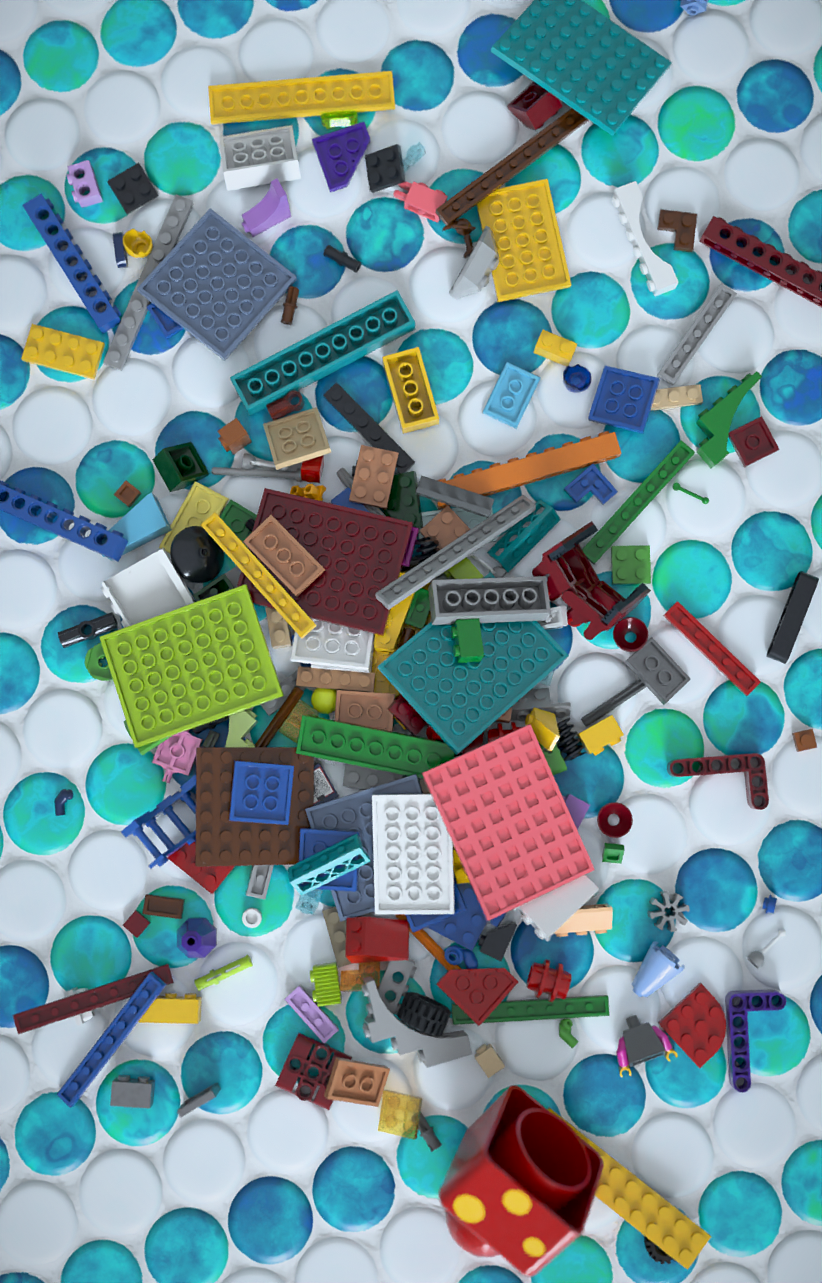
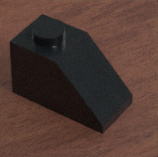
(496, 941)

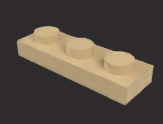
(677, 397)

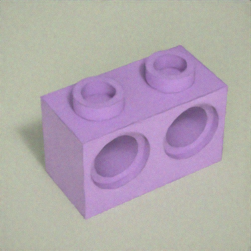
(86, 183)

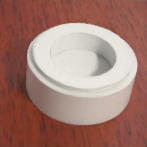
(252, 917)

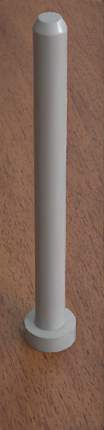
(257, 473)

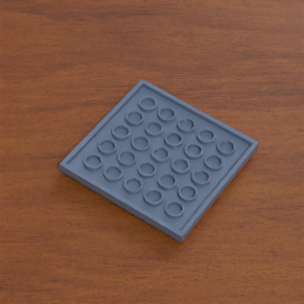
(217, 284)
(355, 814)

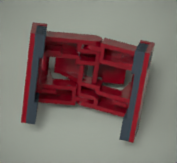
(583, 588)

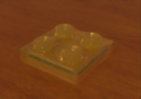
(400, 1114)

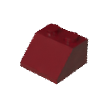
(534, 106)

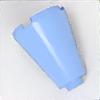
(656, 969)

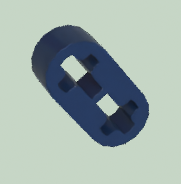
(120, 252)

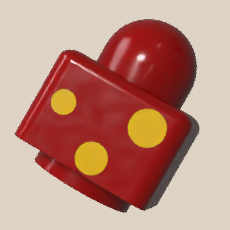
(519, 1184)

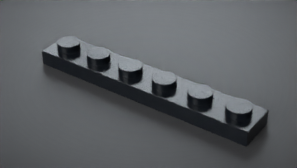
(366, 425)

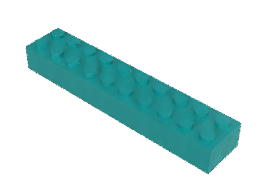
(323, 352)

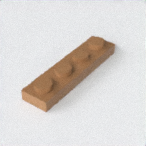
(335, 679)

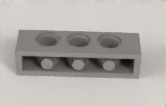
(387, 983)

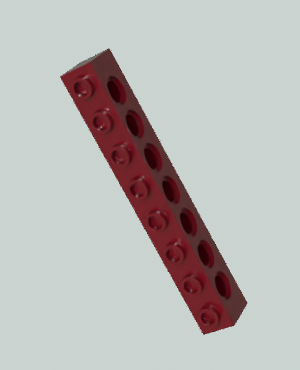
(761, 264)

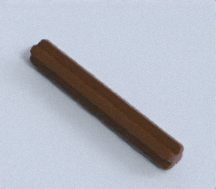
(280, 717)

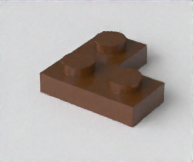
(683, 224)

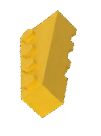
(394, 626)

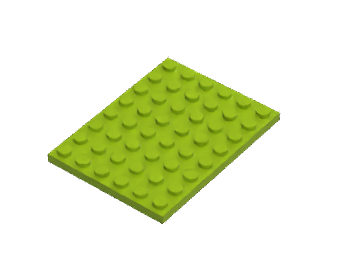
(191, 666)

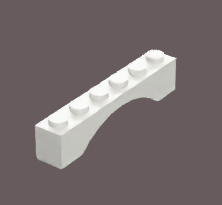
(658, 273)

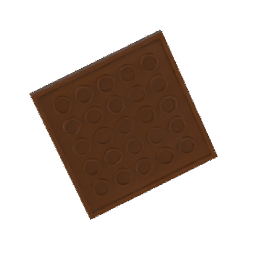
(247, 843)

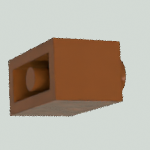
(233, 436)

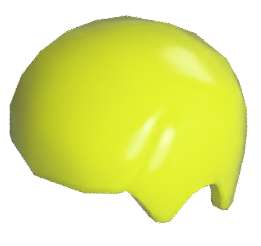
(324, 700)

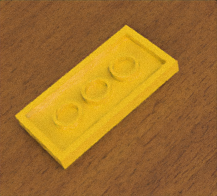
(63, 351)

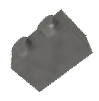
(132, 1092)

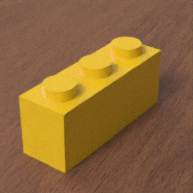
(174, 1009)

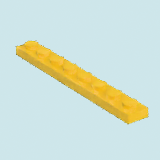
(258, 575)

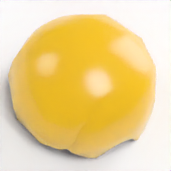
(137, 243)

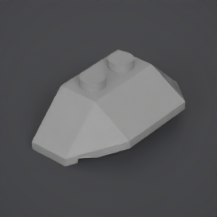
(477, 267)

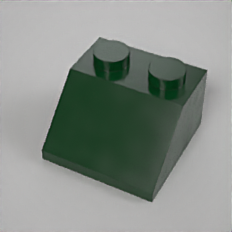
(180, 466)

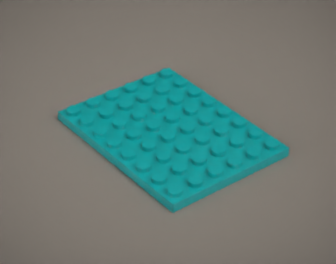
(582, 59)
(471, 696)

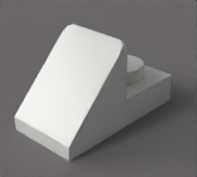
(556, 619)

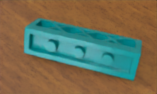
(526, 537)
(325, 863)

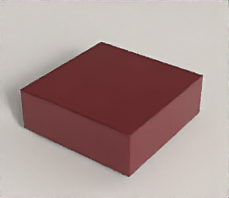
(136, 923)

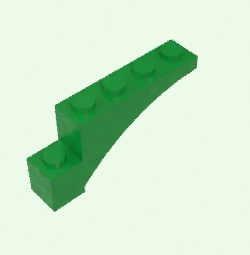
(717, 421)

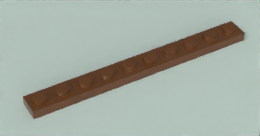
(510, 166)

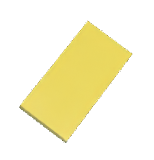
(196, 508)

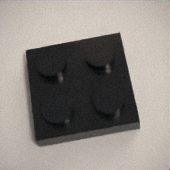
(385, 168)
(132, 188)

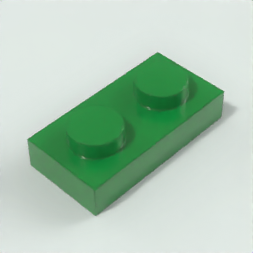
(419, 609)

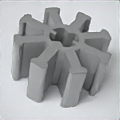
(667, 904)

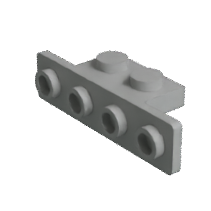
(539, 699)

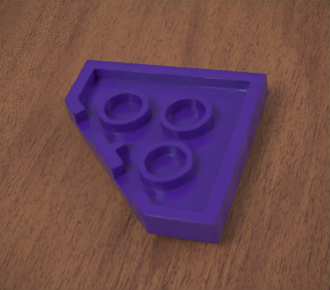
(341, 154)

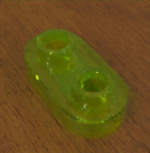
(338, 119)

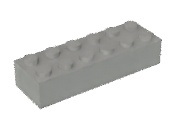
(489, 599)

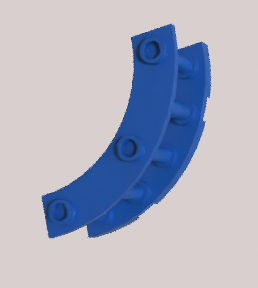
(149, 819)

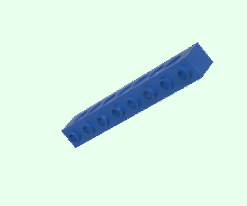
(36, 209)
(112, 548)

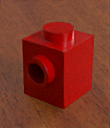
(312, 469)

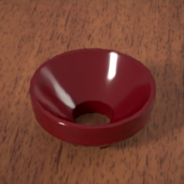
(630, 625)
(624, 824)

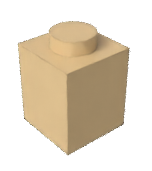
(488, 1060)

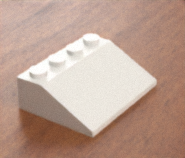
(259, 157)

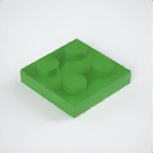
(630, 564)

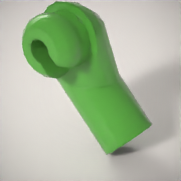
(565, 1032)

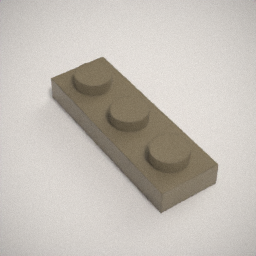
(337, 935)

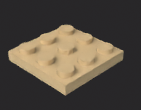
(296, 438)

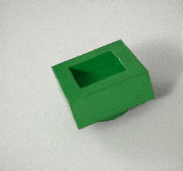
(613, 853)

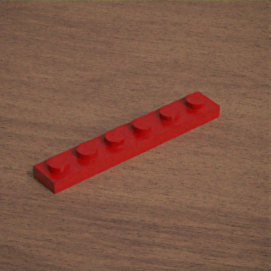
(712, 648)

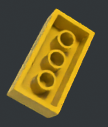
(410, 390)

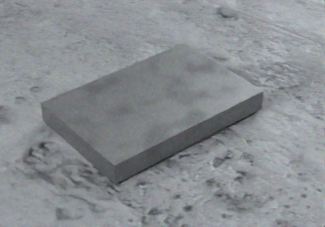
(657, 671)

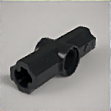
(99, 626)

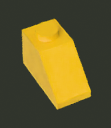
(544, 727)

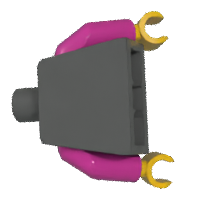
(641, 1044)

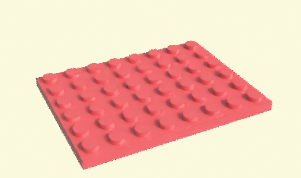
(508, 822)

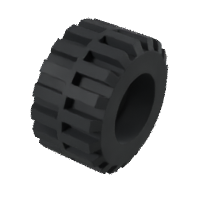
(423, 1013)

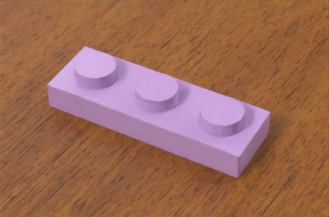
(311, 1014)

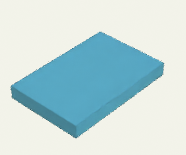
(511, 395)

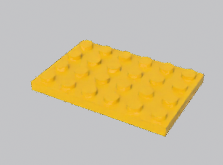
(525, 239)

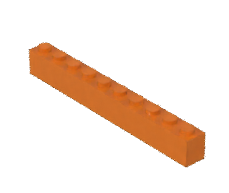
(538, 466)

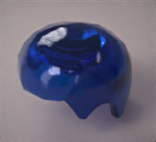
(576, 378)

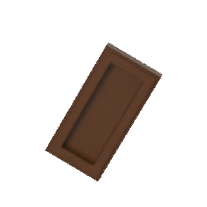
(163, 906)

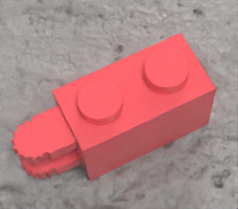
(421, 199)

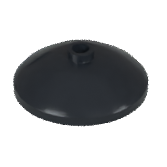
(188, 556)

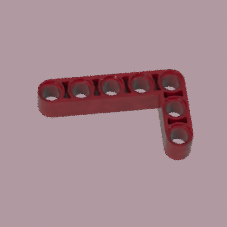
(725, 767)

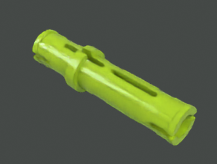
(202, 982)

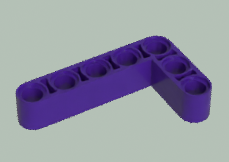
(742, 1030)

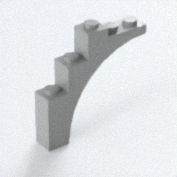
(406, 1039)

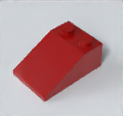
(376, 939)

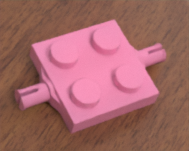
(177, 754)

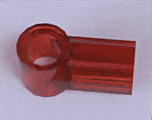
(283, 405)

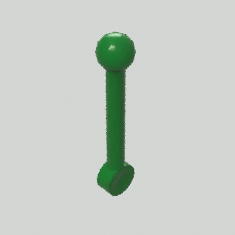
(676, 486)

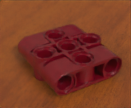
(290, 1074)

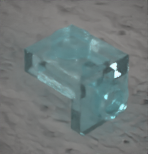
(309, 902)

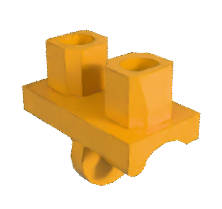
(309, 491)

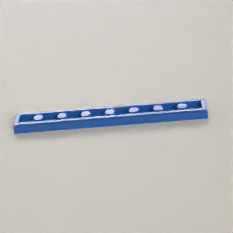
(111, 1039)

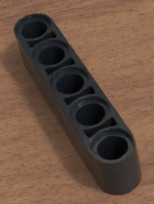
(792, 617)

